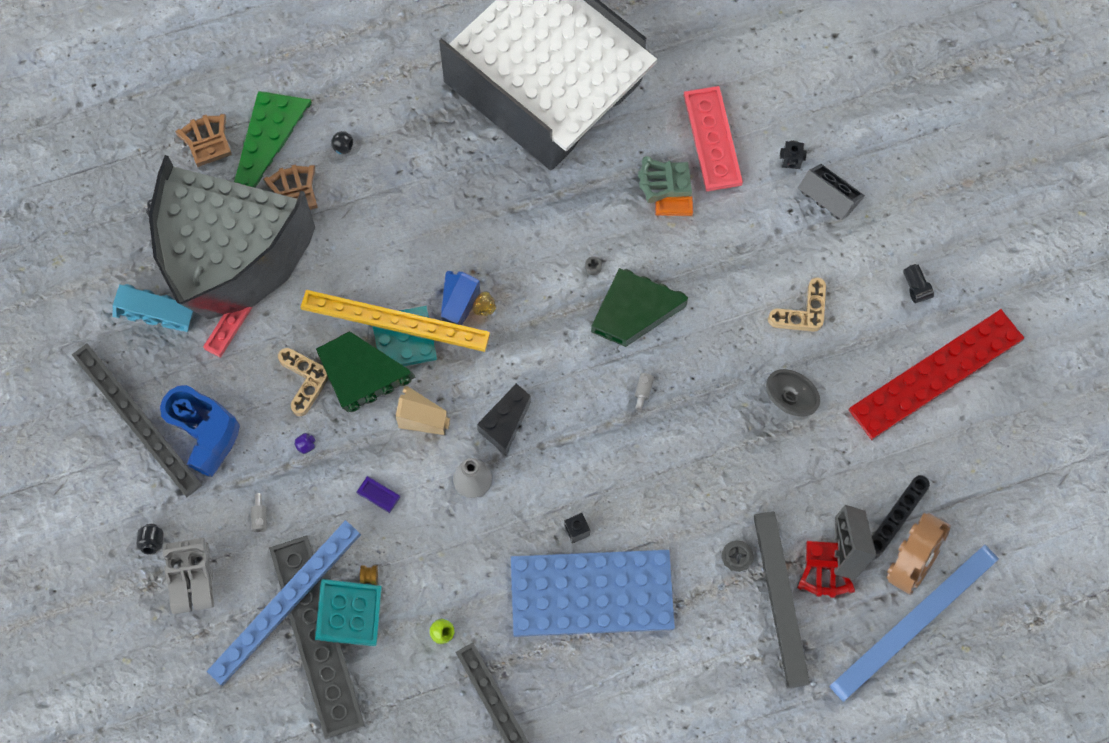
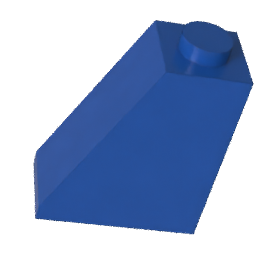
(458, 296)

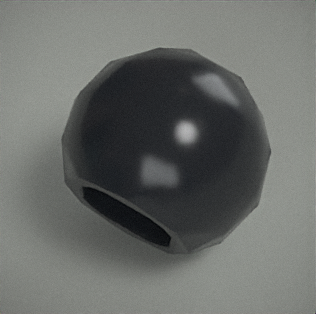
(342, 142)

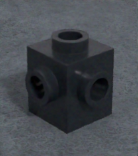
(793, 154)

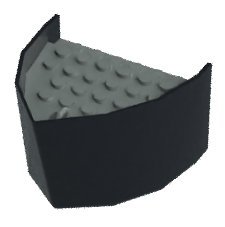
(224, 240)

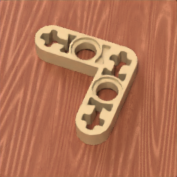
(805, 316)
(311, 380)

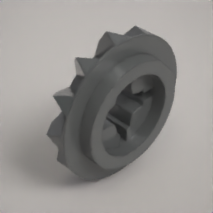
(742, 549)

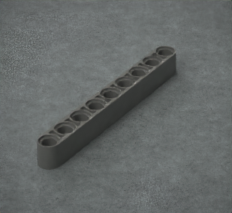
(781, 600)

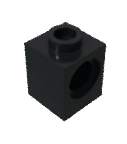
(577, 528)

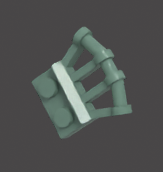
(675, 174)

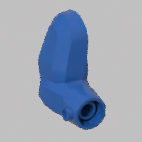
(206, 422)

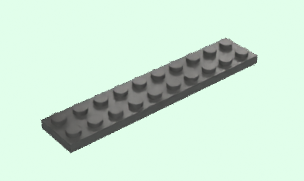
(322, 660)

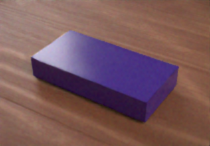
(378, 494)

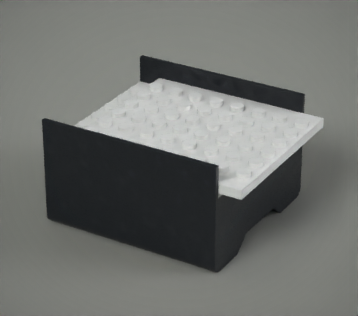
(546, 69)

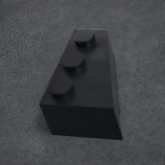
(503, 420)

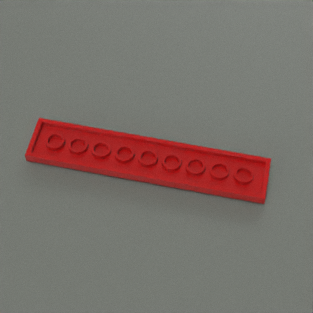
(936, 374)

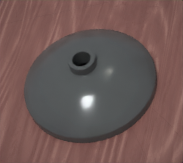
(792, 392)

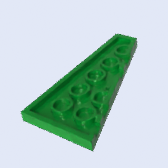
(267, 133)

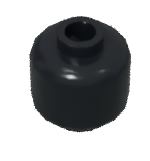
(149, 539)

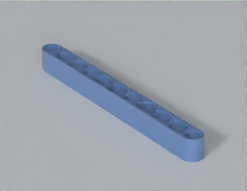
(913, 623)

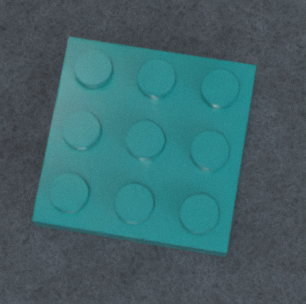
(404, 347)
(348, 612)

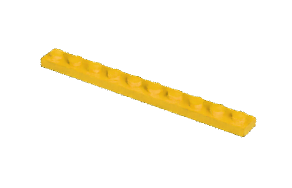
(395, 320)

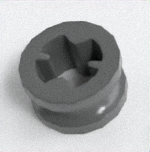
(596, 260)

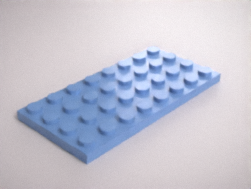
(592, 593)

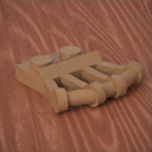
(209, 148)
(294, 193)

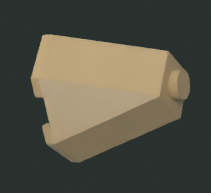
(420, 413)

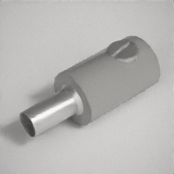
(643, 389)
(258, 515)

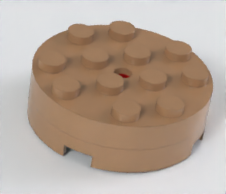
(918, 553)

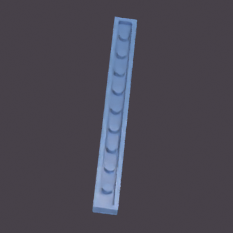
(283, 603)

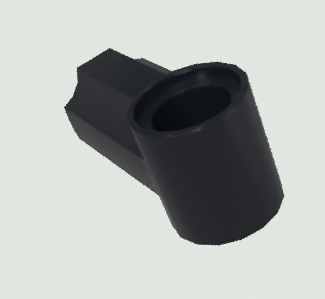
(919, 288)

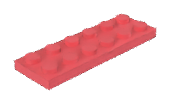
(713, 138)

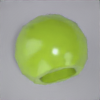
(442, 631)

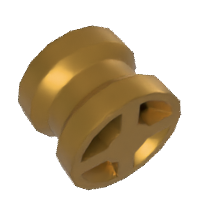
(369, 574)

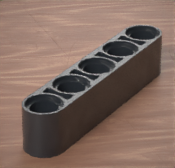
(903, 510)

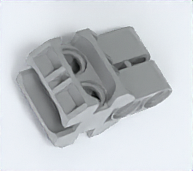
(179, 579)

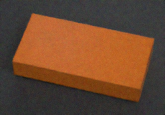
(674, 206)

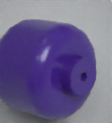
(305, 443)

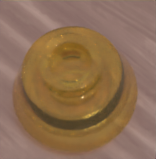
(484, 304)

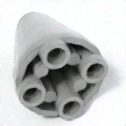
(474, 482)

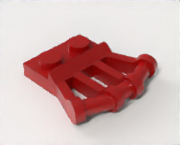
(822, 556)

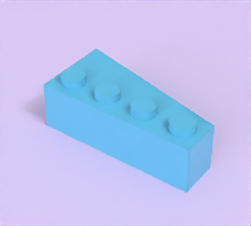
(151, 308)

